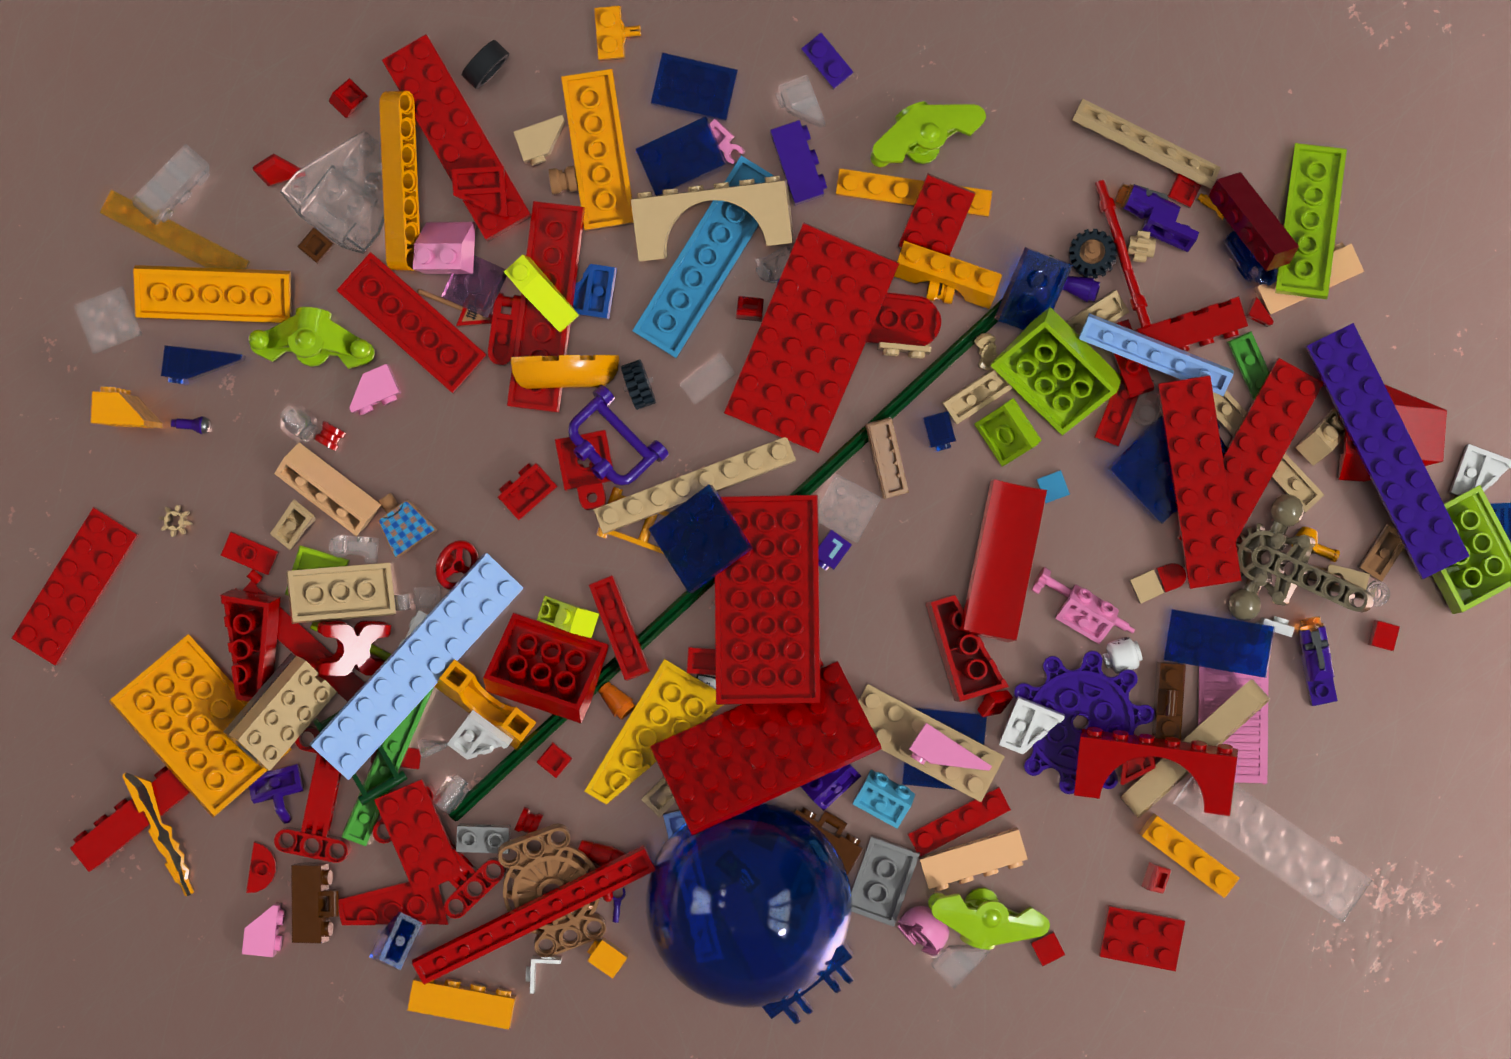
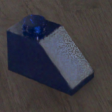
(396, 941)

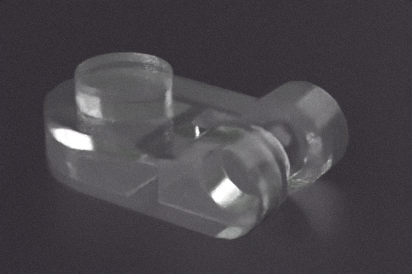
(1146, 411)

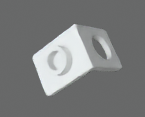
(531, 970)

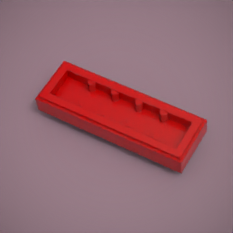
(1134, 375)

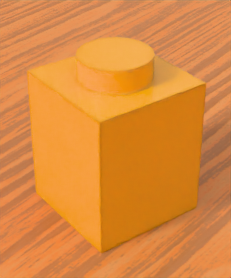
(606, 956)

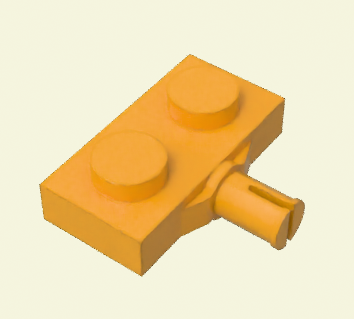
(612, 32)

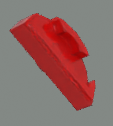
(262, 868)

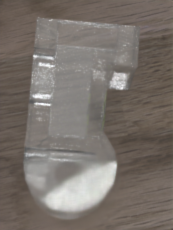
(355, 545)

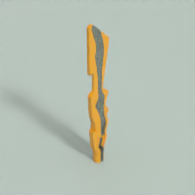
(144, 799)

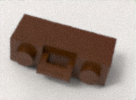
(1168, 700)
(846, 847)
(309, 902)

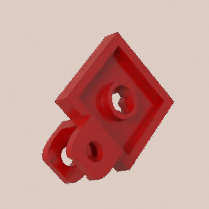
(581, 478)

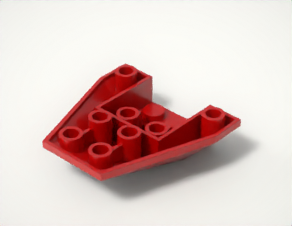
(1424, 424)

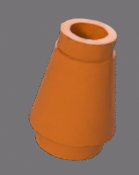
(616, 700)

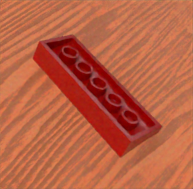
(1003, 561)

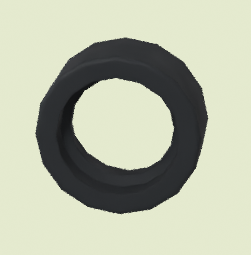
(485, 64)

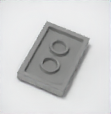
(883, 880)

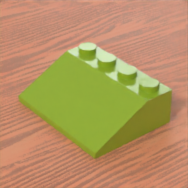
(1057, 371)
(1489, 550)

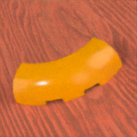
(568, 371)

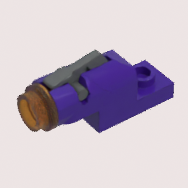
(1159, 215)
(1317, 661)

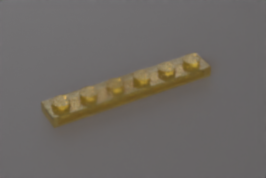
(171, 235)

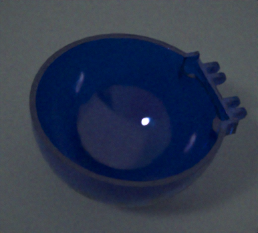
(752, 910)

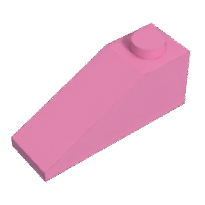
(939, 749)

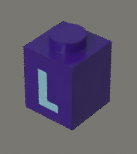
(832, 550)

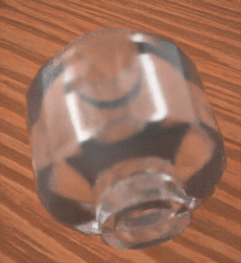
(298, 423)

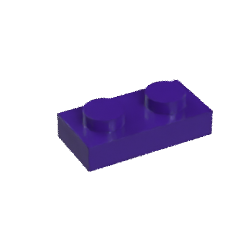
(827, 60)

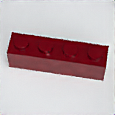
(1253, 221)

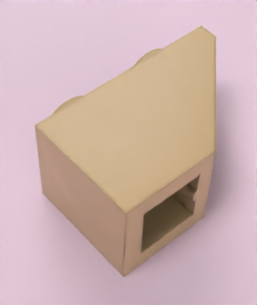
(1322, 438)

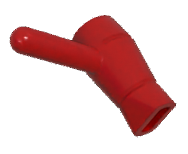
(601, 855)

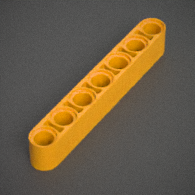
(399, 178)

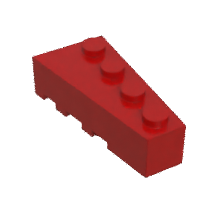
(1199, 325)

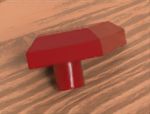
(275, 170)
(1136, 767)

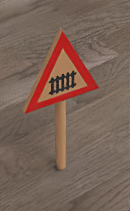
(466, 317)

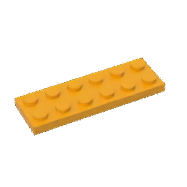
(598, 149)
(212, 293)

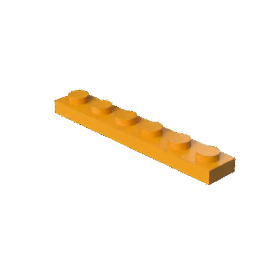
(898, 190)

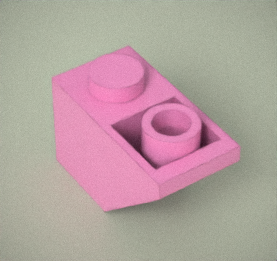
(375, 387)
(262, 935)

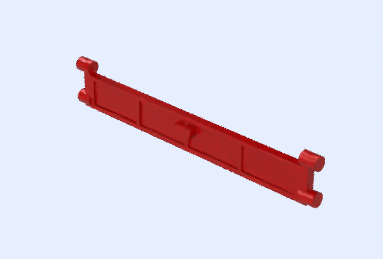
(306, 646)

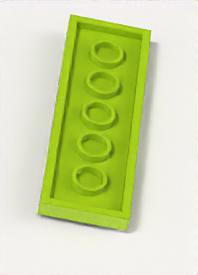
(1312, 219)

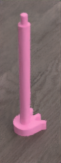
(1044, 579)

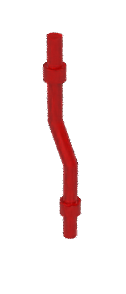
(1108, 208)

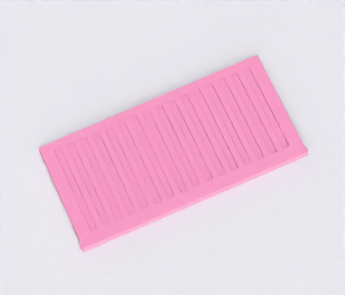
(1252, 737)

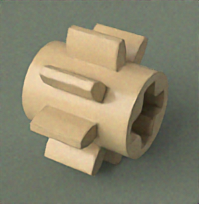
(1141, 246)
(182, 522)

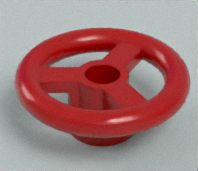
(452, 562)

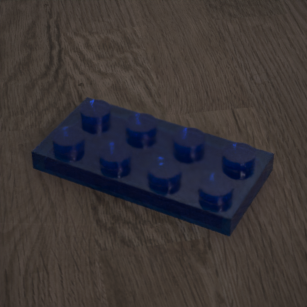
(1219, 643)

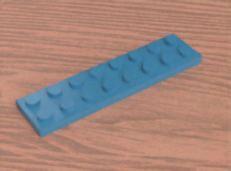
(700, 268)

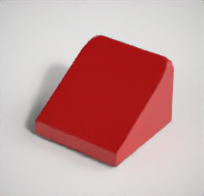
(347, 98)
(1258, 313)
(1384, 635)

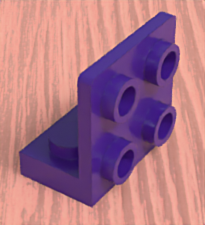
(831, 786)

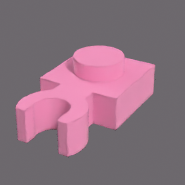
(723, 138)

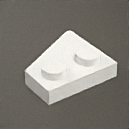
(1478, 468)
(1028, 725)
(477, 737)

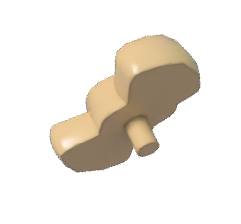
(987, 350)

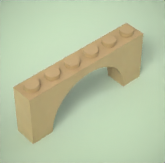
(764, 201)

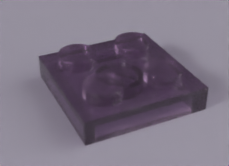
(476, 290)

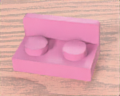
(1088, 614)

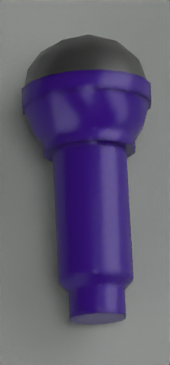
(200, 424)

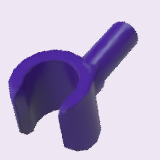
(617, 903)

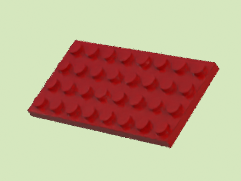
(811, 337)
(770, 605)
(763, 752)

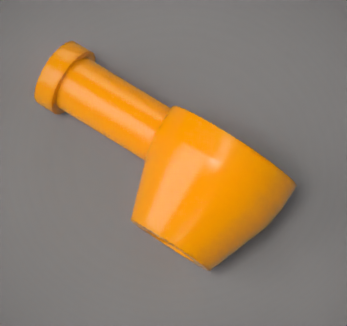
(1319, 549)

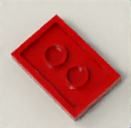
(937, 215)
(1142, 938)

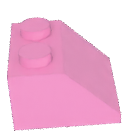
(445, 248)

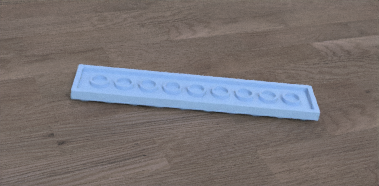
(416, 666)

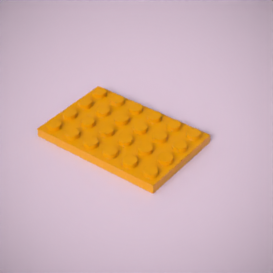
(181, 714)

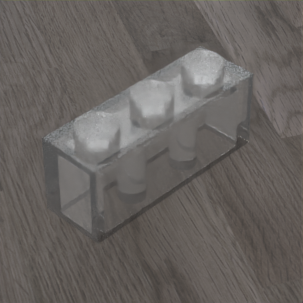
(171, 185)

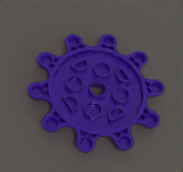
(1082, 693)

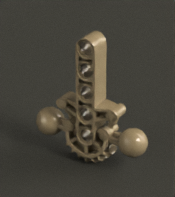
(1286, 512)

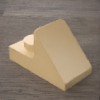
(292, 524)

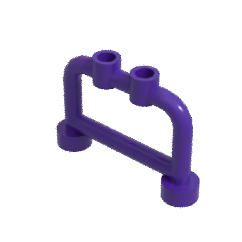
(602, 467)

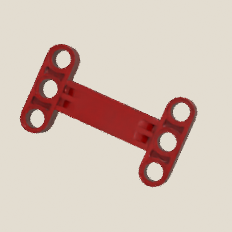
(318, 812)
(461, 883)

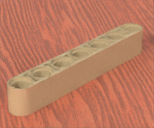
(1213, 731)

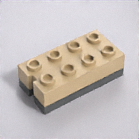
(280, 711)

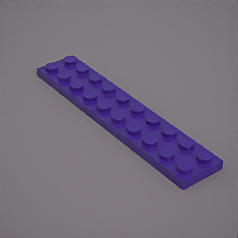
(1387, 451)

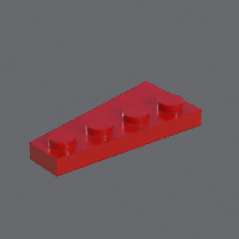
(383, 904)

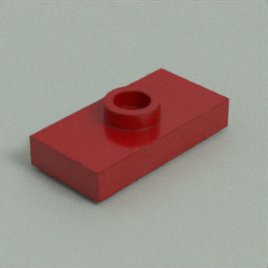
(249, 553)

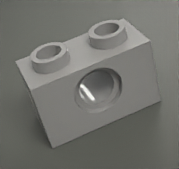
(482, 837)

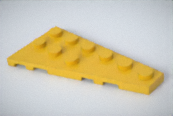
(667, 707)

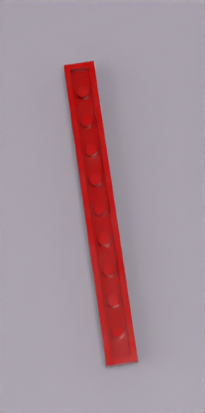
(533, 915)

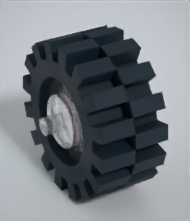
(638, 384)

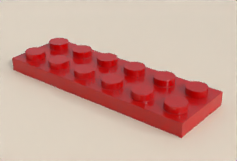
(411, 322)
(75, 586)

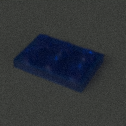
(694, 86)
(681, 156)
(1032, 288)

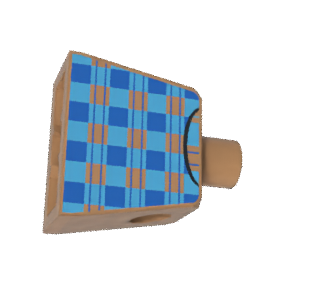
(403, 525)

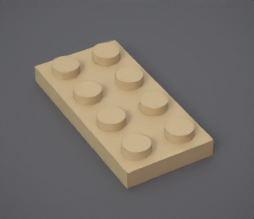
(340, 593)

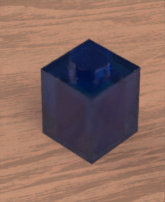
(939, 431)

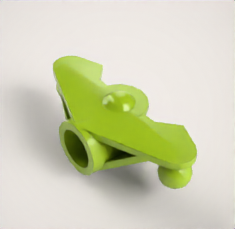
(923, 130)
(312, 339)
(985, 920)

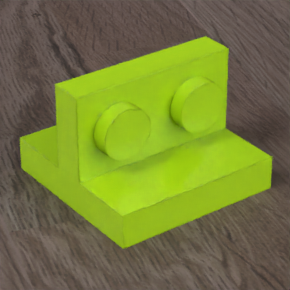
(1008, 432)

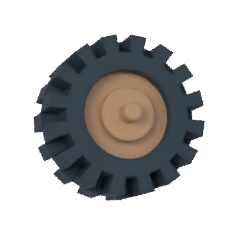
(1093, 253)

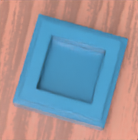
(1055, 486)

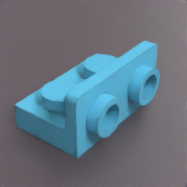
(884, 798)

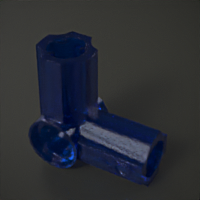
(1247, 263)

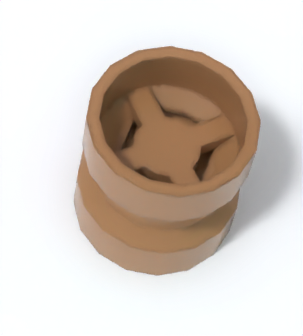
(563, 180)

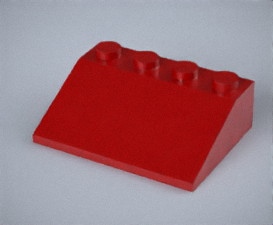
(546, 668)

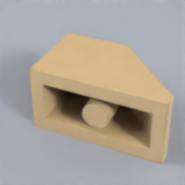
(539, 139)

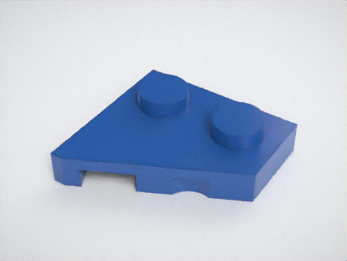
(595, 291)

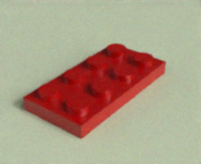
(418, 836)

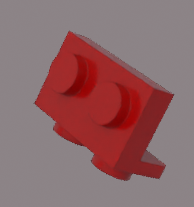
(527, 490)

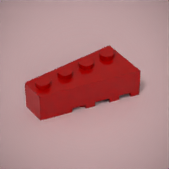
(252, 638)
(964, 656)

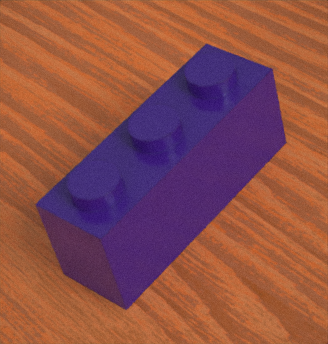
(798, 162)

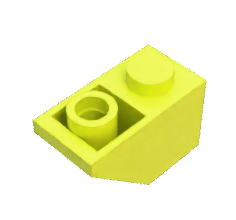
(567, 617)

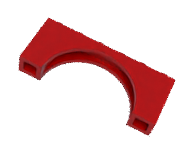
(1105, 751)

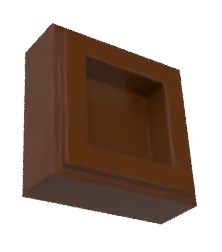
(315, 245)

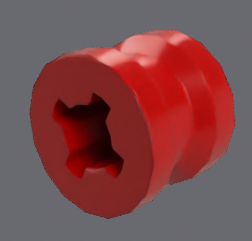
(329, 435)
(528, 821)

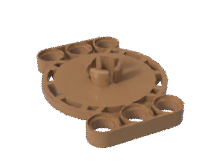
(546, 867)

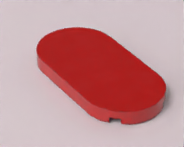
(906, 321)

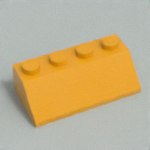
(119, 408)

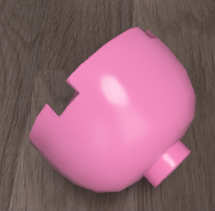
(922, 927)

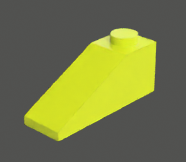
(541, 292)

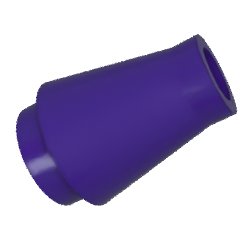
(1082, 287)

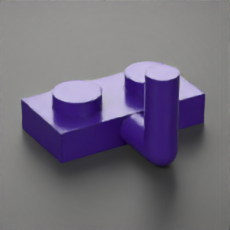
(275, 785)

